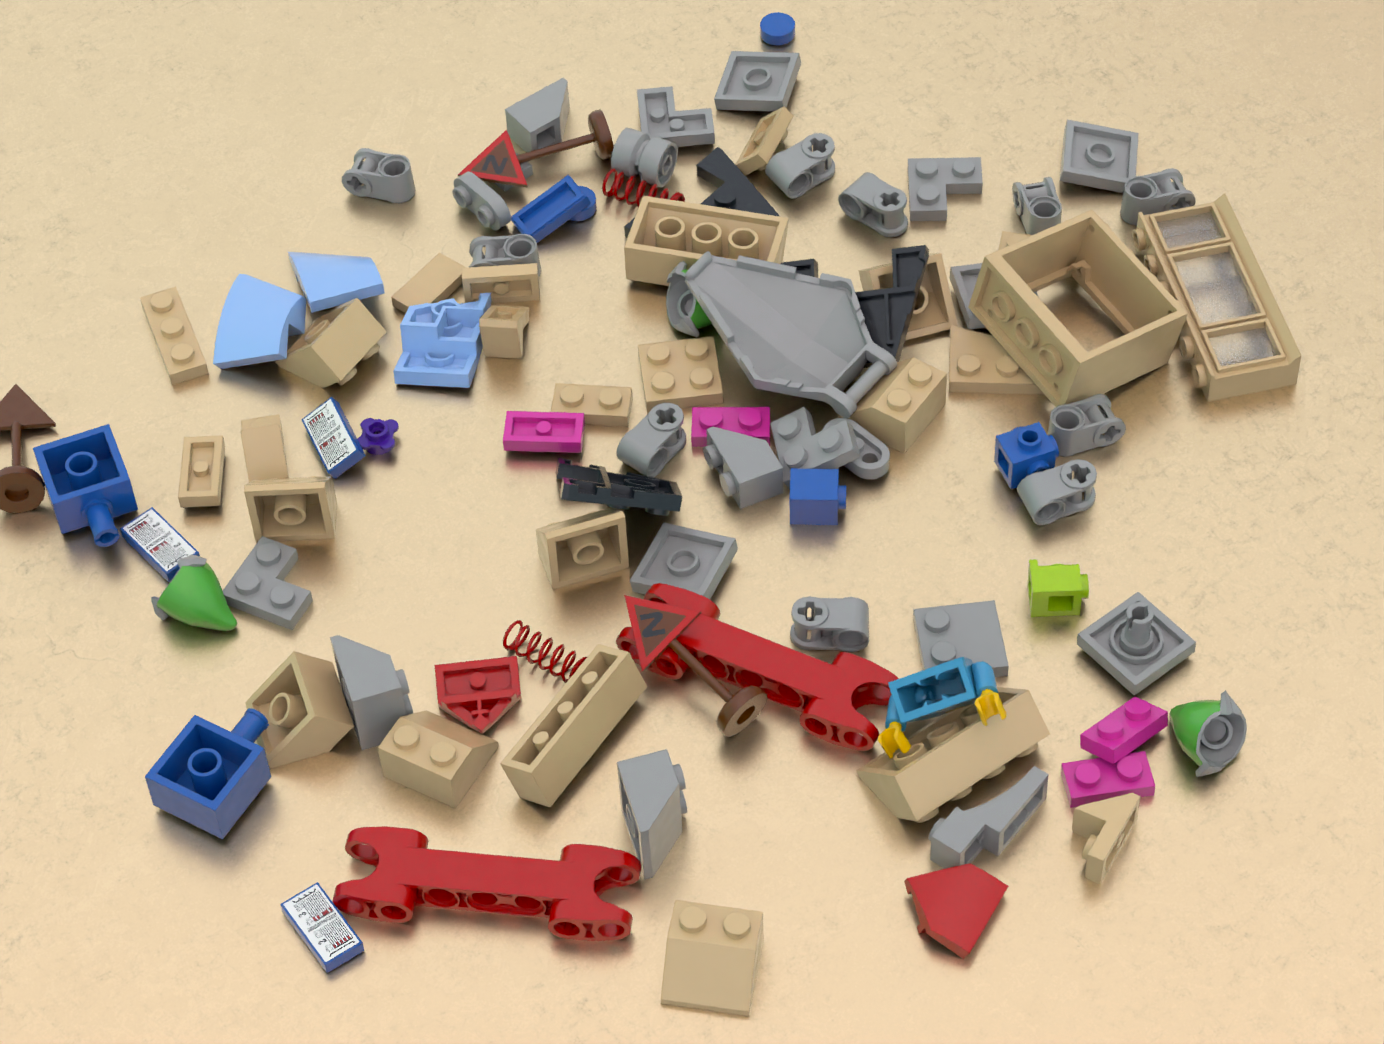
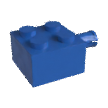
(87, 482)
(211, 772)

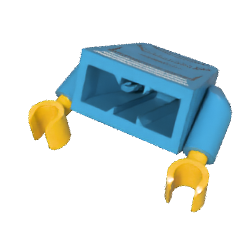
(937, 693)

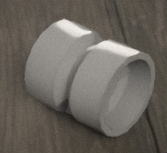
(642, 156)

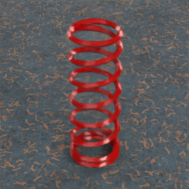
(677, 196)
(517, 642)

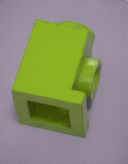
(1056, 589)

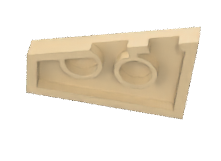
(984, 366)

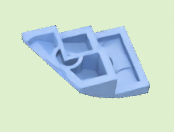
(335, 279)
(257, 323)
(441, 343)

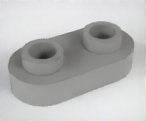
(481, 200)
(874, 454)

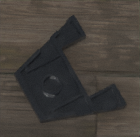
(733, 187)
(889, 309)
(617, 490)

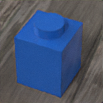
(815, 496)

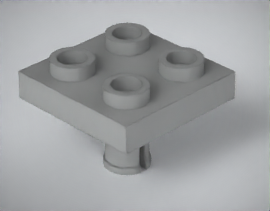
(1136, 643)

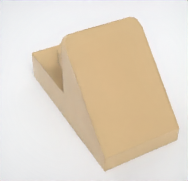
(503, 331)
(264, 448)
(1107, 828)

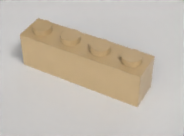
(573, 725)

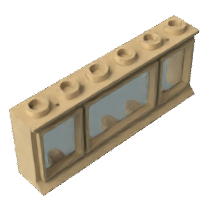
(1232, 321)

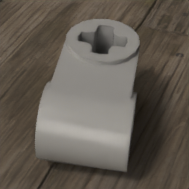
(800, 168)
(383, 176)
(1154, 194)
(875, 205)
(1037, 205)
(504, 251)
(1082, 425)
(653, 440)
(1054, 492)
(833, 624)

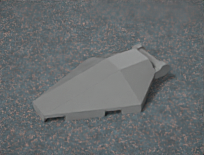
(790, 328)

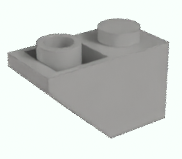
(539, 117)
(745, 466)

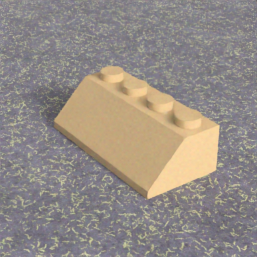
(683, 231)
(954, 755)

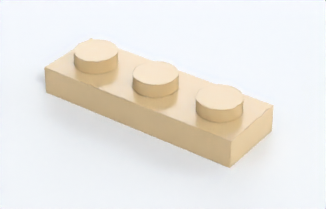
(174, 335)

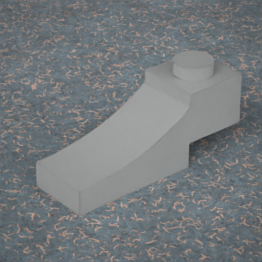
(989, 825)

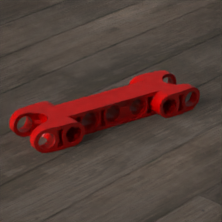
(819, 690)
(488, 883)

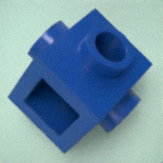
(1024, 452)

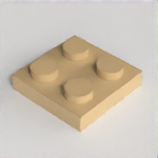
(681, 373)

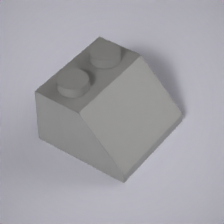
(371, 689)
(652, 806)

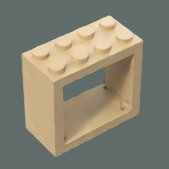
(1113, 279)

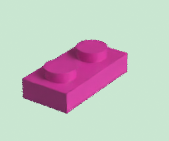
(742, 420)
(543, 431)
(1124, 730)
(1100, 780)

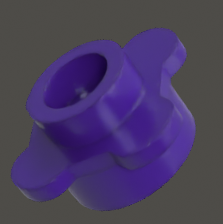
(378, 435)

